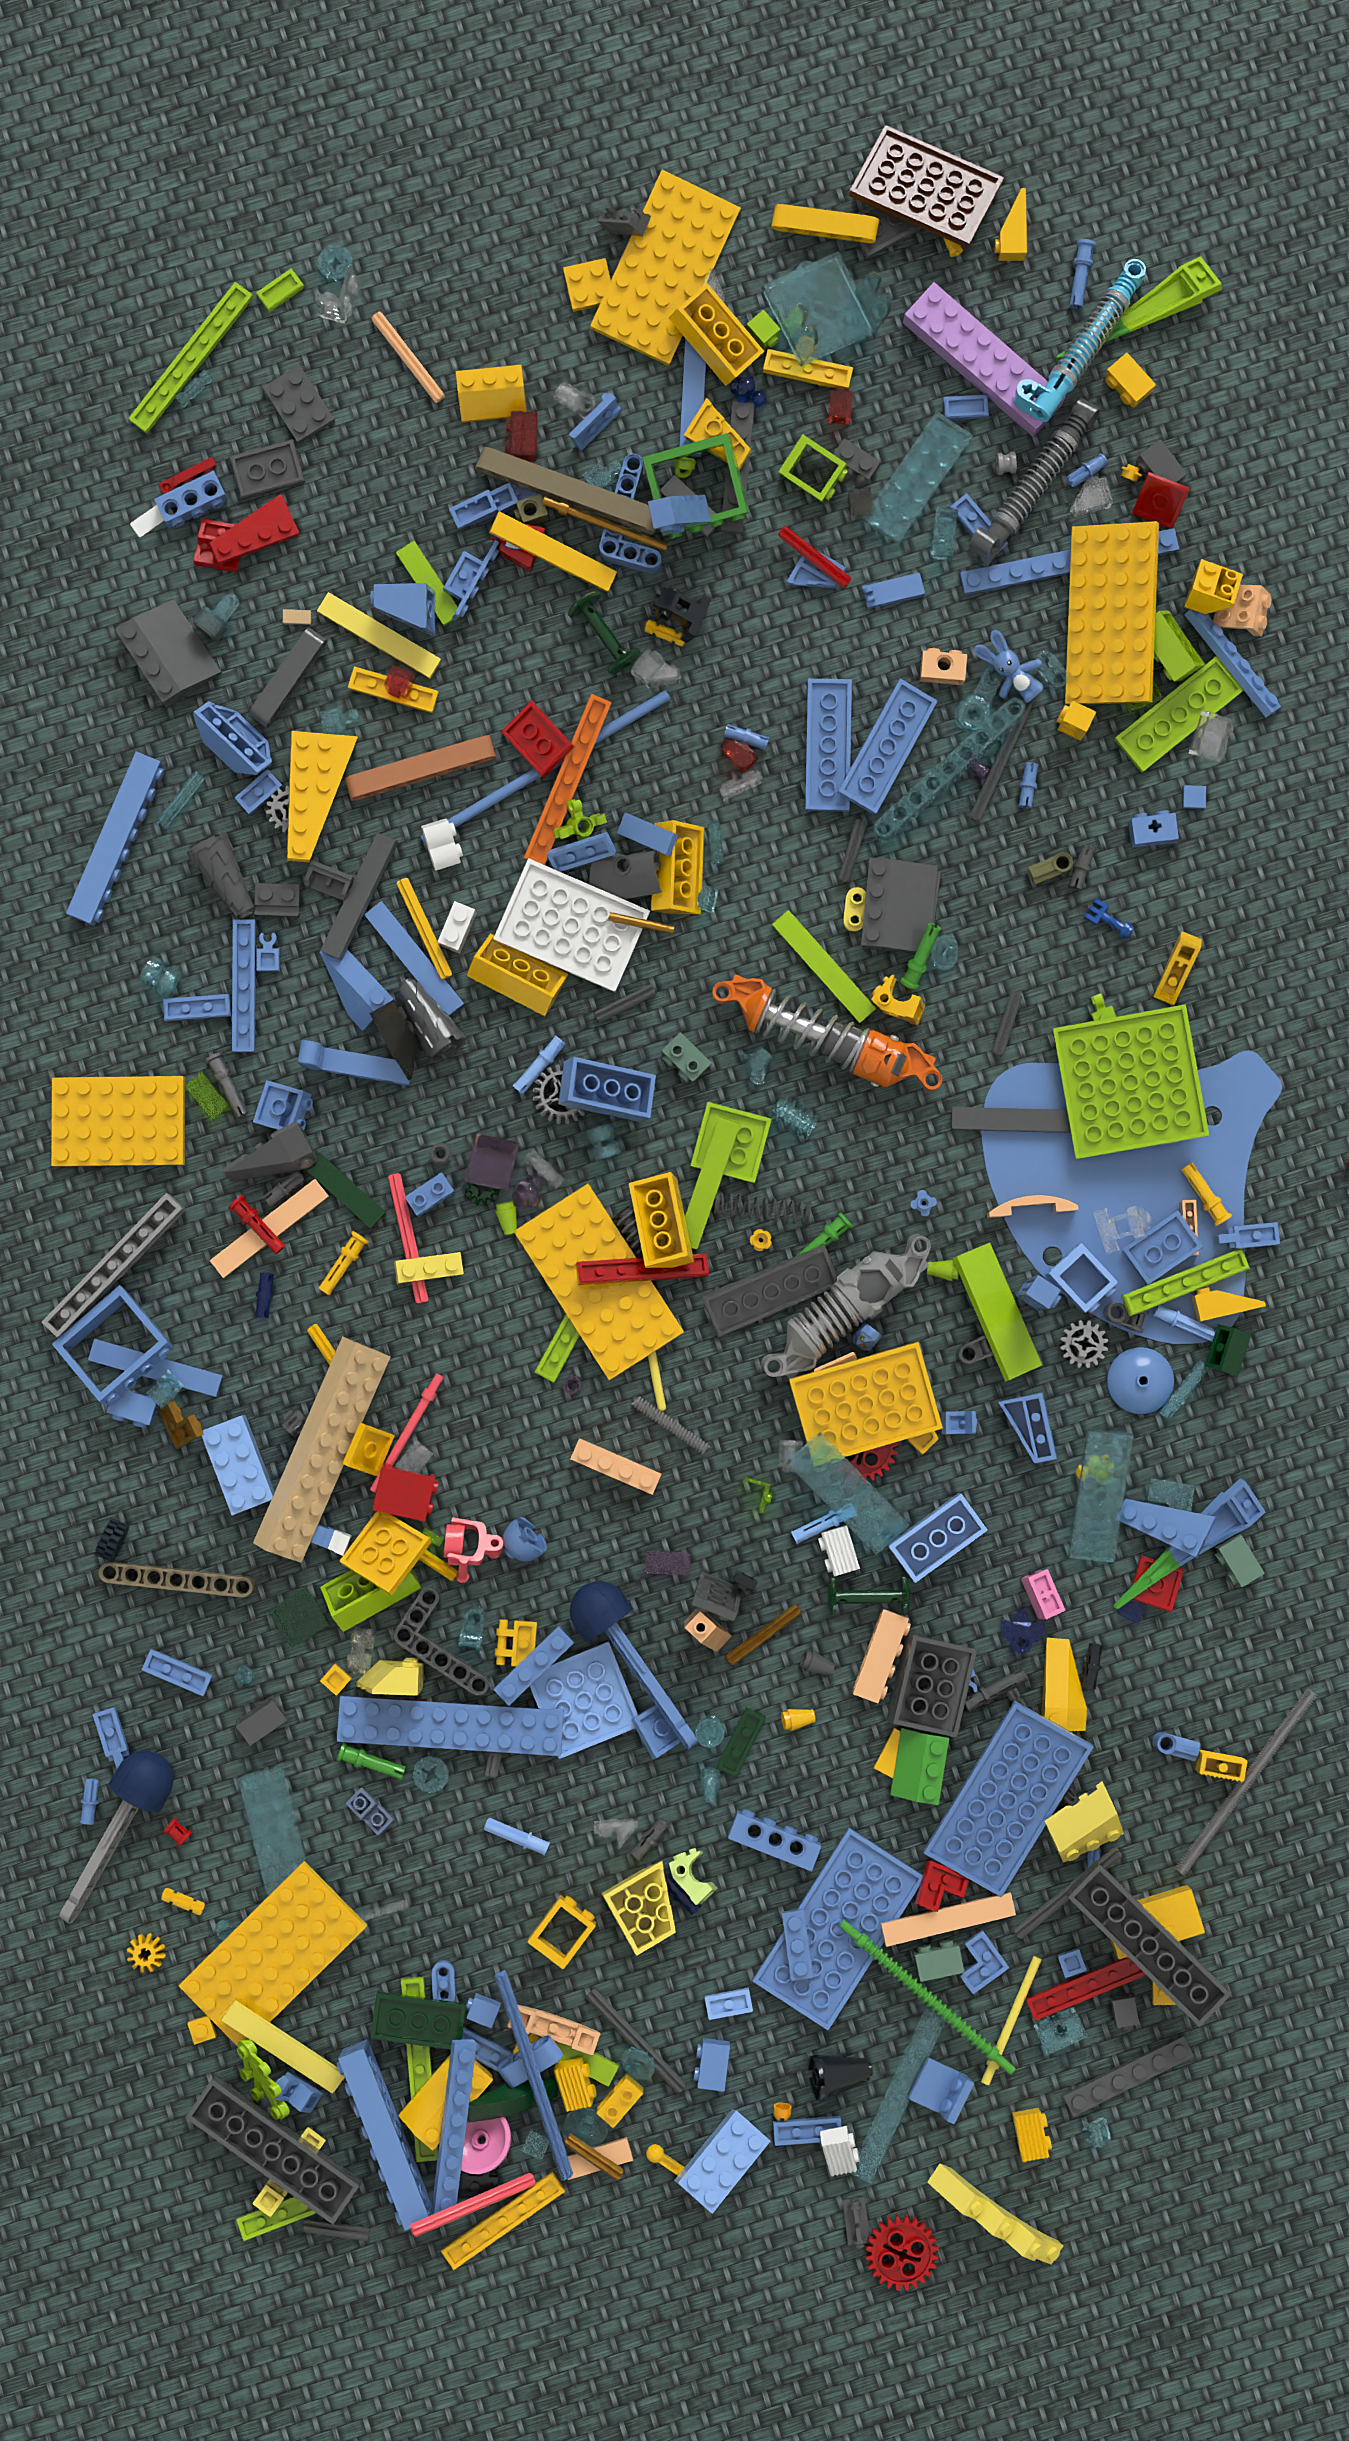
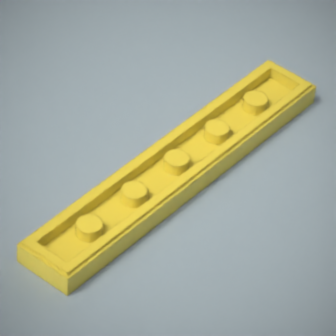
(379, 635)
(283, 2046)

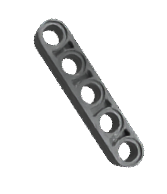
(288, 677)

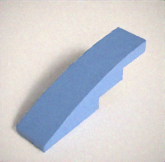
(488, 504)

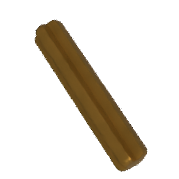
(593, 2156)

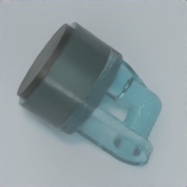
(213, 622)

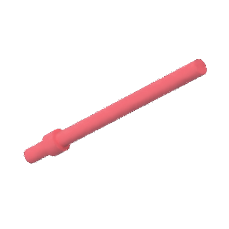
(428, 1395)

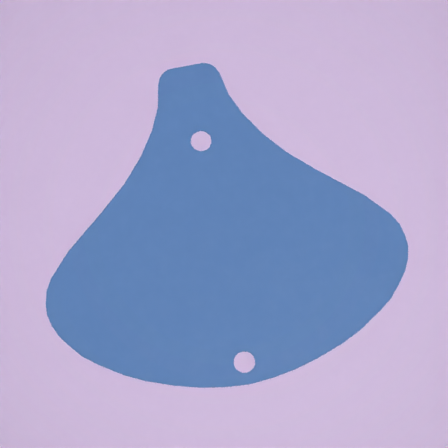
(1146, 1177)

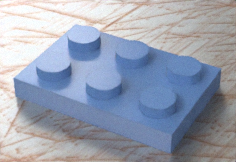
(1163, 1247)

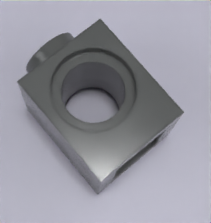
(1124, 2011)

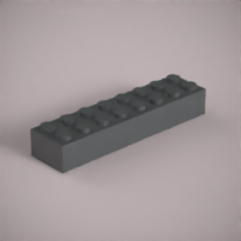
(1148, 1943)
(274, 2149)

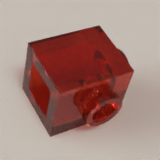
(399, 682)

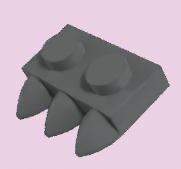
(858, 463)

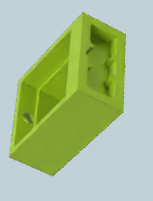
(795, 456)

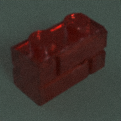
(522, 435)

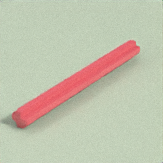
(406, 1232)
(472, 2204)

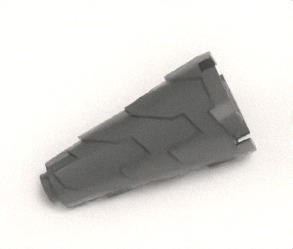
(219, 866)
(432, 1024)

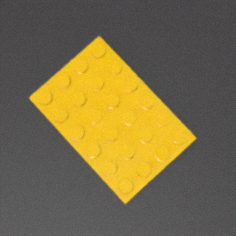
(118, 1121)
(868, 1400)

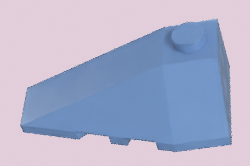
(356, 988)

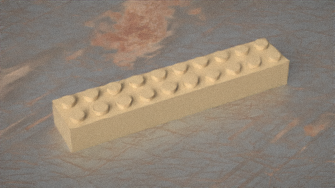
(321, 1450)

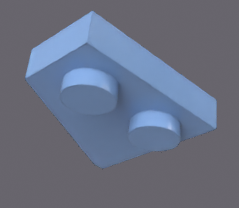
(809, 575)

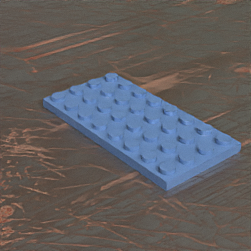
(1008, 1798)
(856, 1886)

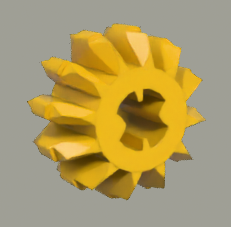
(146, 1962)

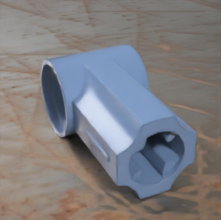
(1177, 1746)

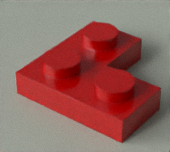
(937, 1880)

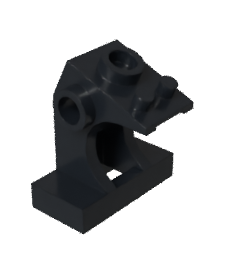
(691, 621)

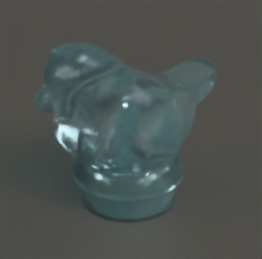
(757, 1064)

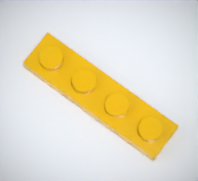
(815, 372)
(373, 685)

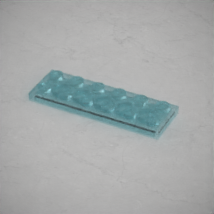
(918, 477)
(848, 1493)
(1100, 1495)
(272, 1825)

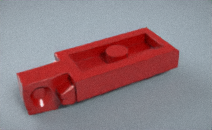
(187, 475)

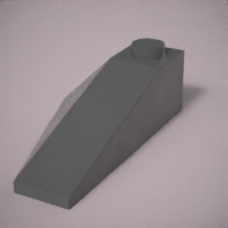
(284, 1153)

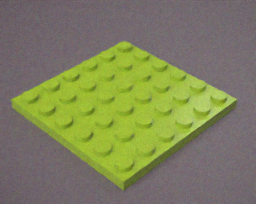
(1131, 1082)

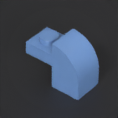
(298, 2092)

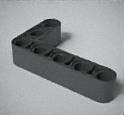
(435, 1648)

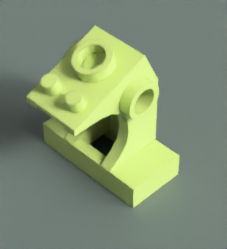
(696, 1890)

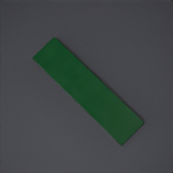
(346, 1191)

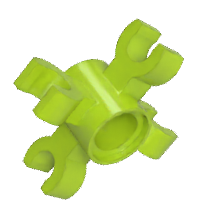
(571, 827)

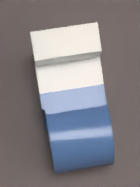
(331, 1539)

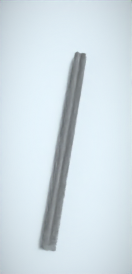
(1250, 1776)

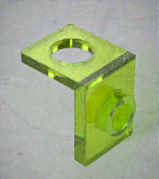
(766, 1496)

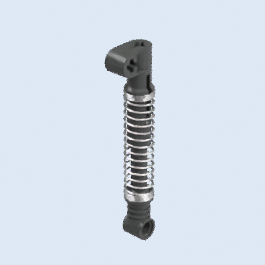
(1006, 522)

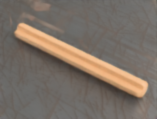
(408, 357)

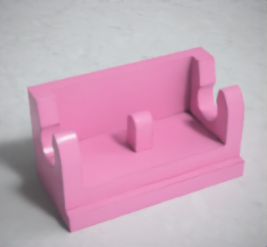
(1043, 1594)

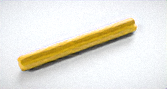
(424, 928)

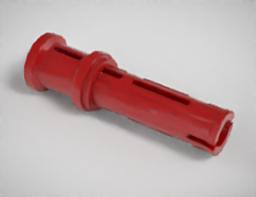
(250, 1217)

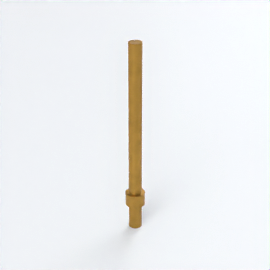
(565, 508)

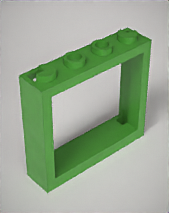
(694, 448)

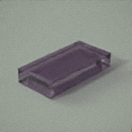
(667, 1563)

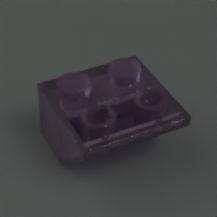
(492, 1162)

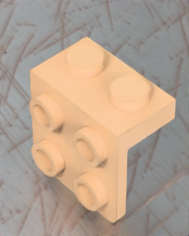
(1248, 610)

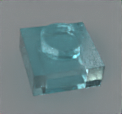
(707, 898)
(535, 2144)

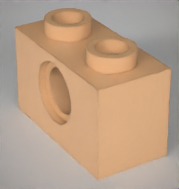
(933, 674)

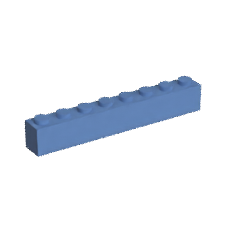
(115, 839)

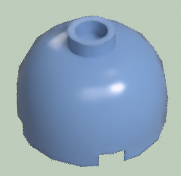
(522, 1542)

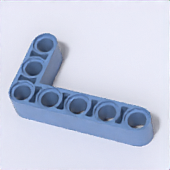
(616, 540)
(317, 1057)

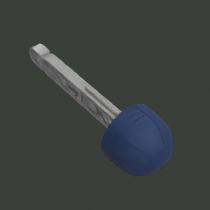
(143, 1783)

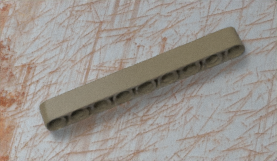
(565, 488)

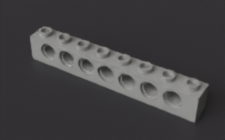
(114, 1265)

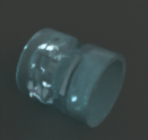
(152, 973)
(603, 1134)
(709, 1731)

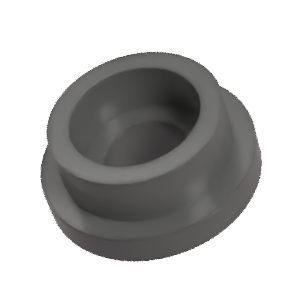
(433, 1153)

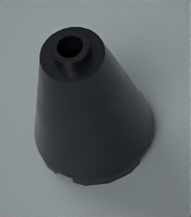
(837, 2074)

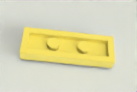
(428, 1267)

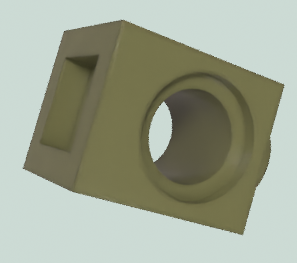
(532, 502)

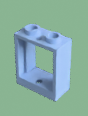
(1068, 1260)

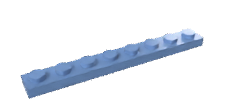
(454, 2124)

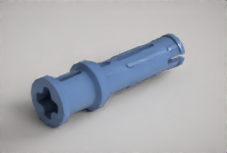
(1083, 264)

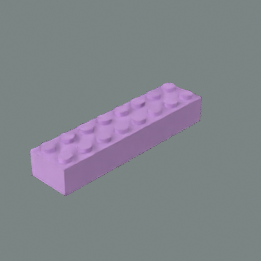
(973, 352)

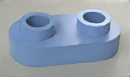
(443, 1982)

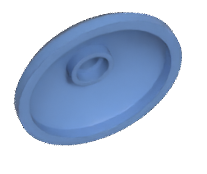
(1125, 1375)

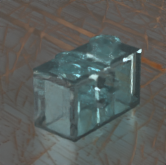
(1071, 2030)

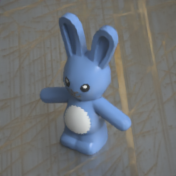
(1007, 664)

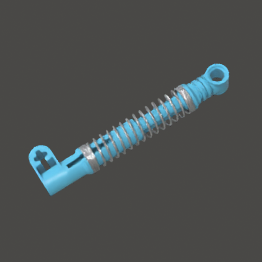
(1116, 301)

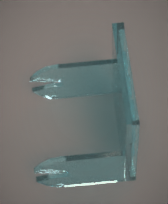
(824, 308)

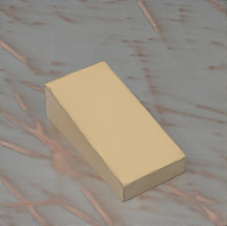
(296, 617)

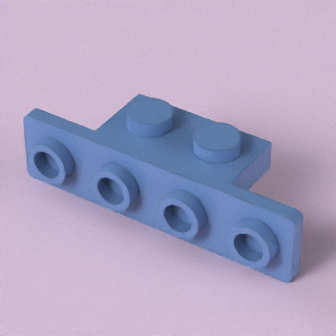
(466, 575)

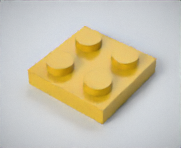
(587, 283)
(368, 1449)

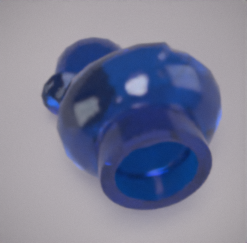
(745, 391)

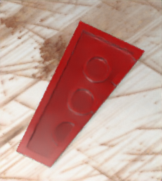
(258, 531)

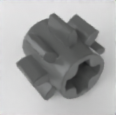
(294, 1421)

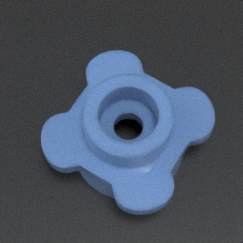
(917, 1203)

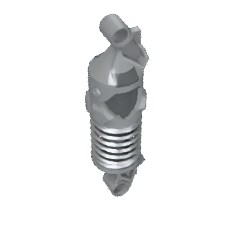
(853, 1298)

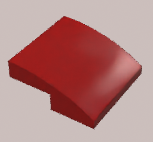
(203, 556)

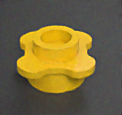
(1131, 472)

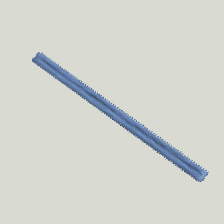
(534, 2075)

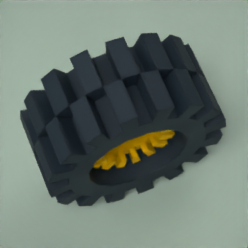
(111, 1540)

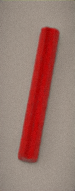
(814, 557)

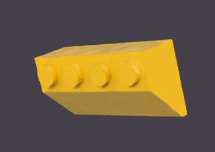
(716, 334)
(681, 871)
(517, 975)
(661, 1221)
(425, 2110)

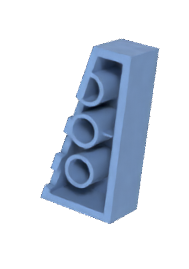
(677, 512)

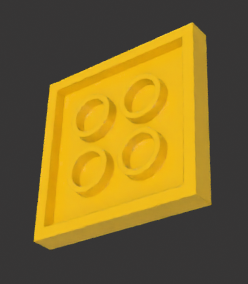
(385, 1551)

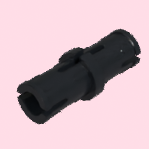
(1092, 1666)

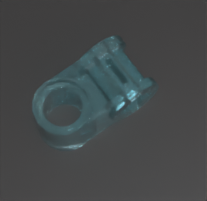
(472, 1633)

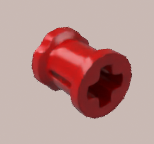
(177, 1832)

